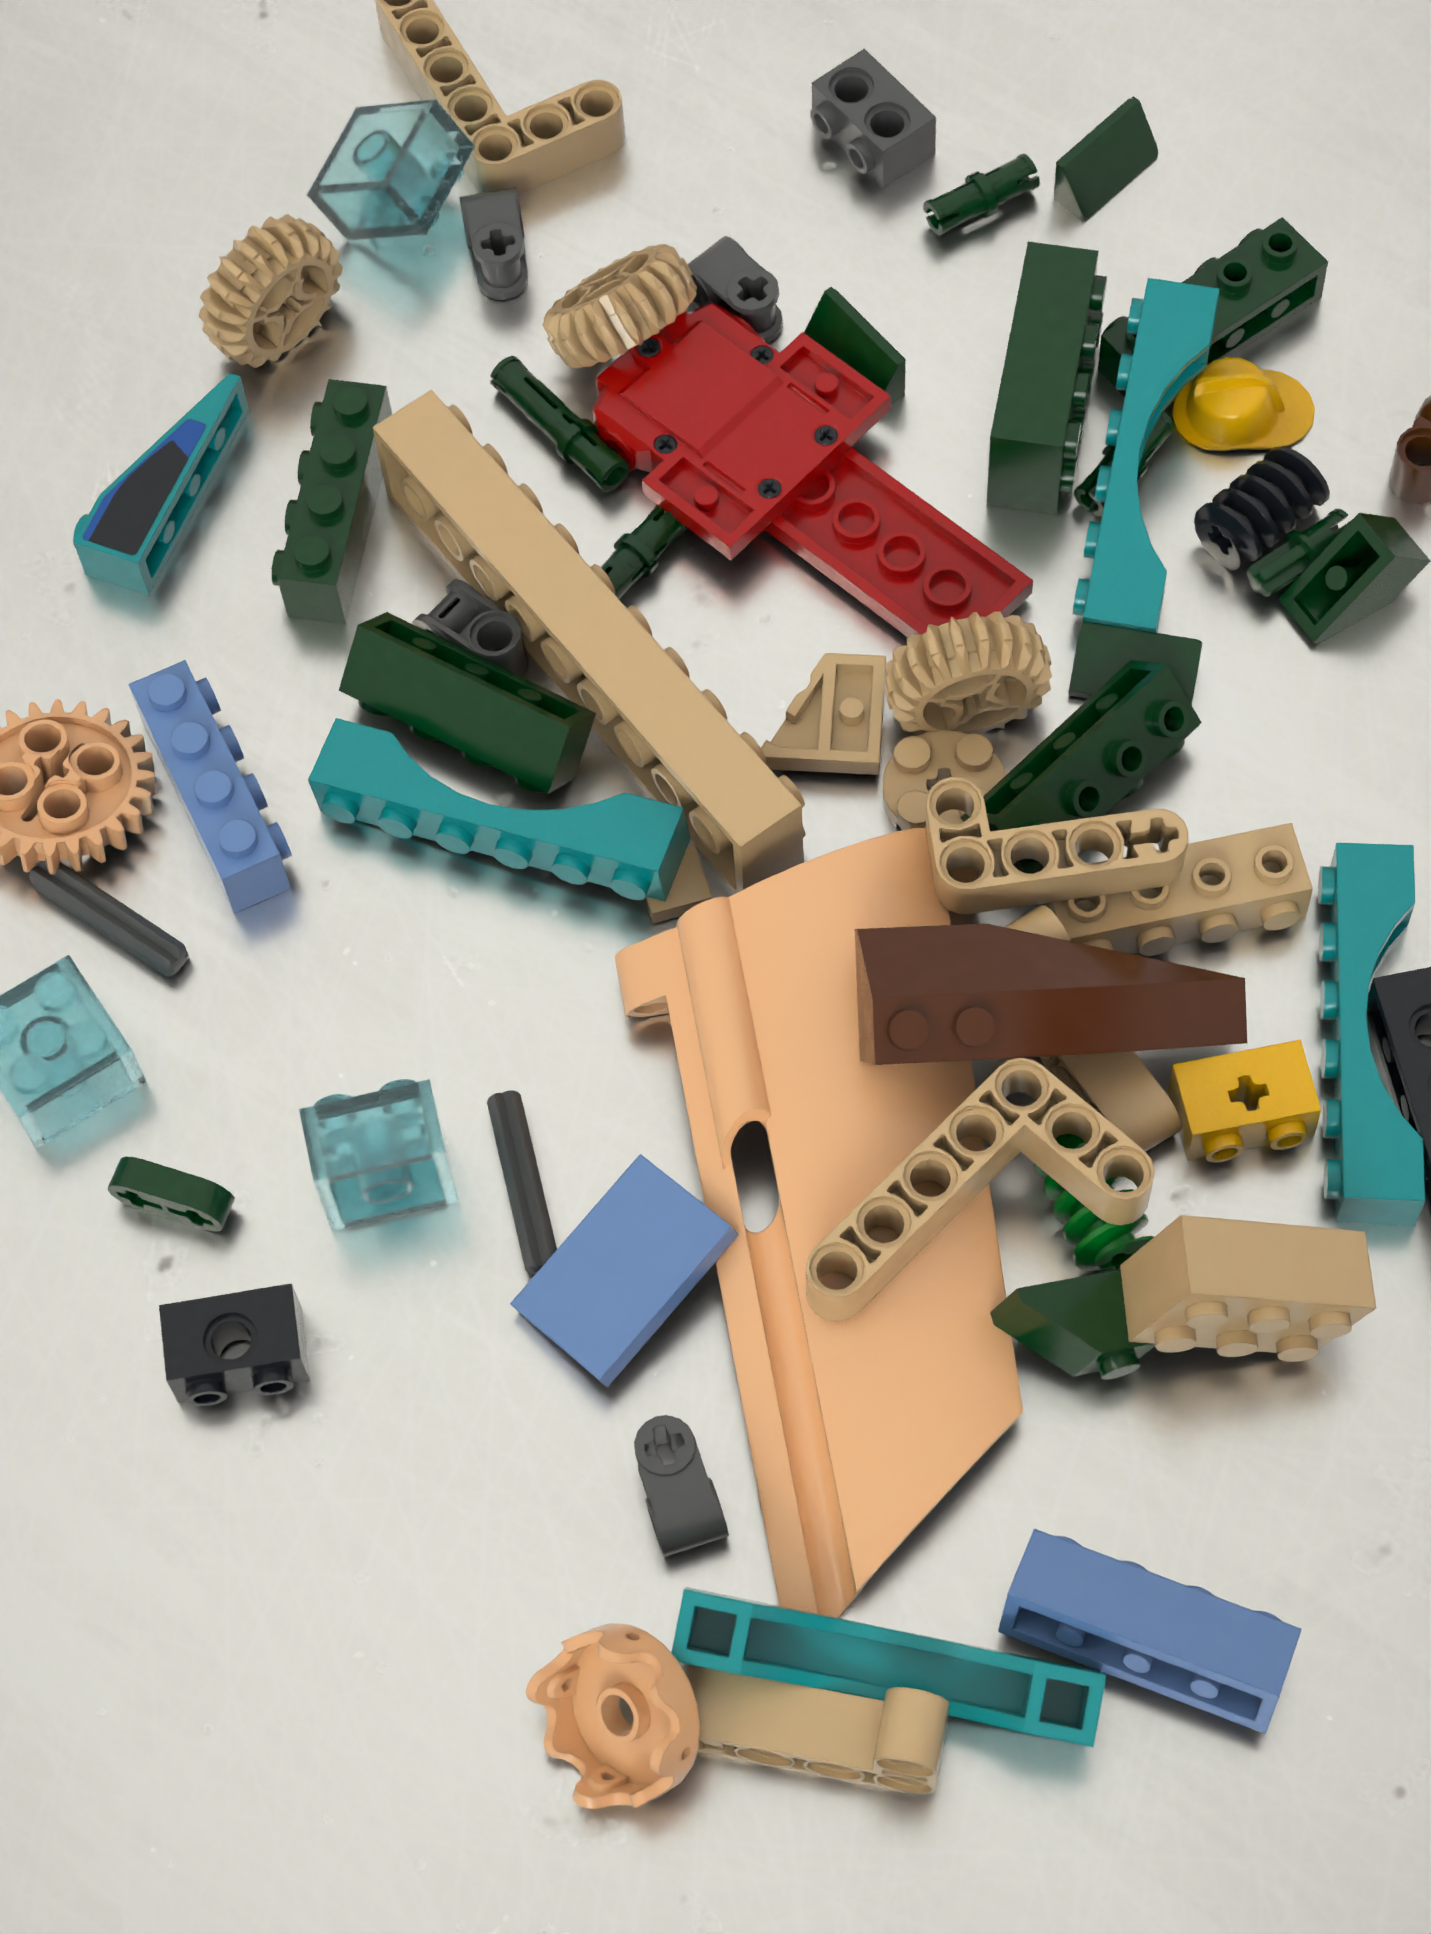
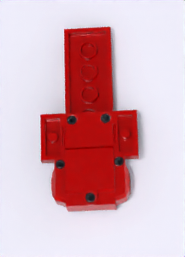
(766, 444)

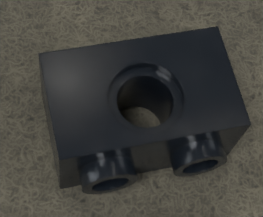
(201, 1328)

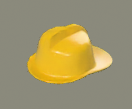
(1242, 408)

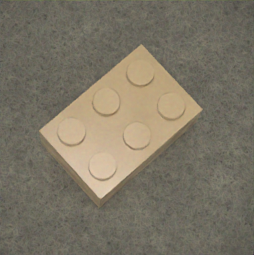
(1247, 1287)

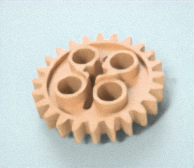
(70, 785)

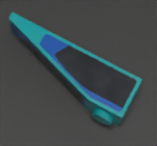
(152, 501)

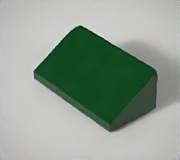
(1105, 160)
(857, 343)
(1107, 648)

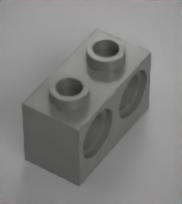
(873, 118)

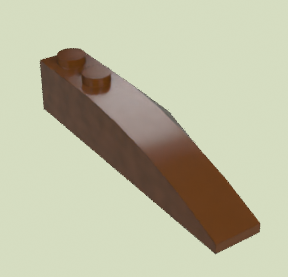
(1026, 995)

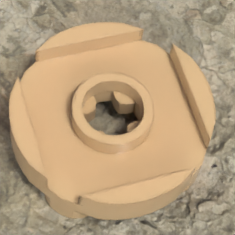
(930, 758)

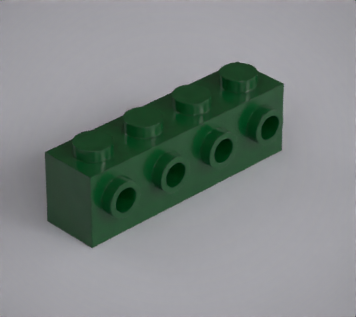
(1260, 287)
(334, 503)
(466, 703)
(1096, 753)

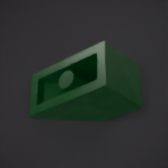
(1354, 576)
(1074, 1324)

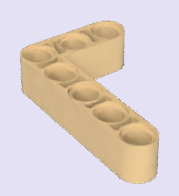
(509, 149)
(967, 1172)

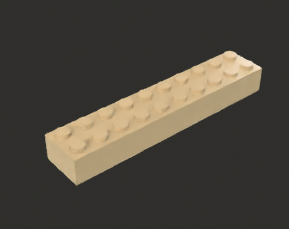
(591, 644)

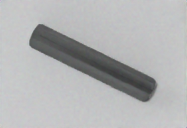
(110, 918)
(522, 1179)

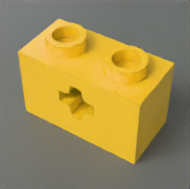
(1270, 1082)

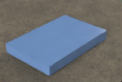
(624, 1269)

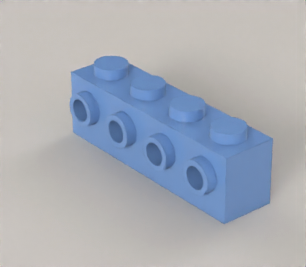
(210, 786)
(1149, 1630)

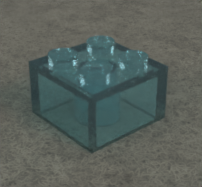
(391, 170)
(60, 1053)
(378, 1153)

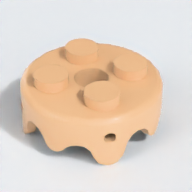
(587, 1726)

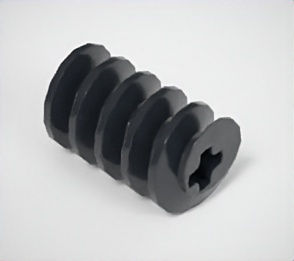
(1260, 506)

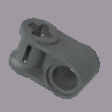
(496, 242)
(738, 285)
(477, 626)
(678, 1494)

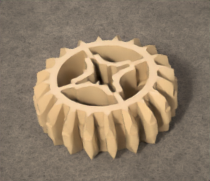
(270, 290)
(620, 306)
(968, 675)

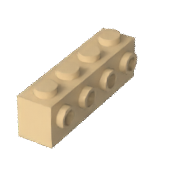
(1221, 890)

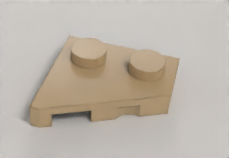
(834, 720)

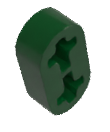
(171, 1193)

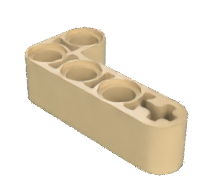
(1051, 844)
(1110, 1082)
(823, 1731)

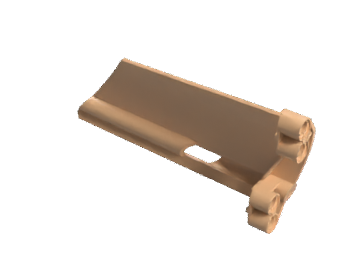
(873, 1413)

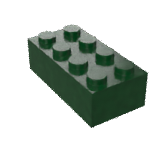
(1046, 378)

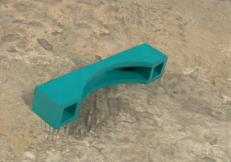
(1170, 350)
(612, 843)
(1376, 1150)
(869, 1659)

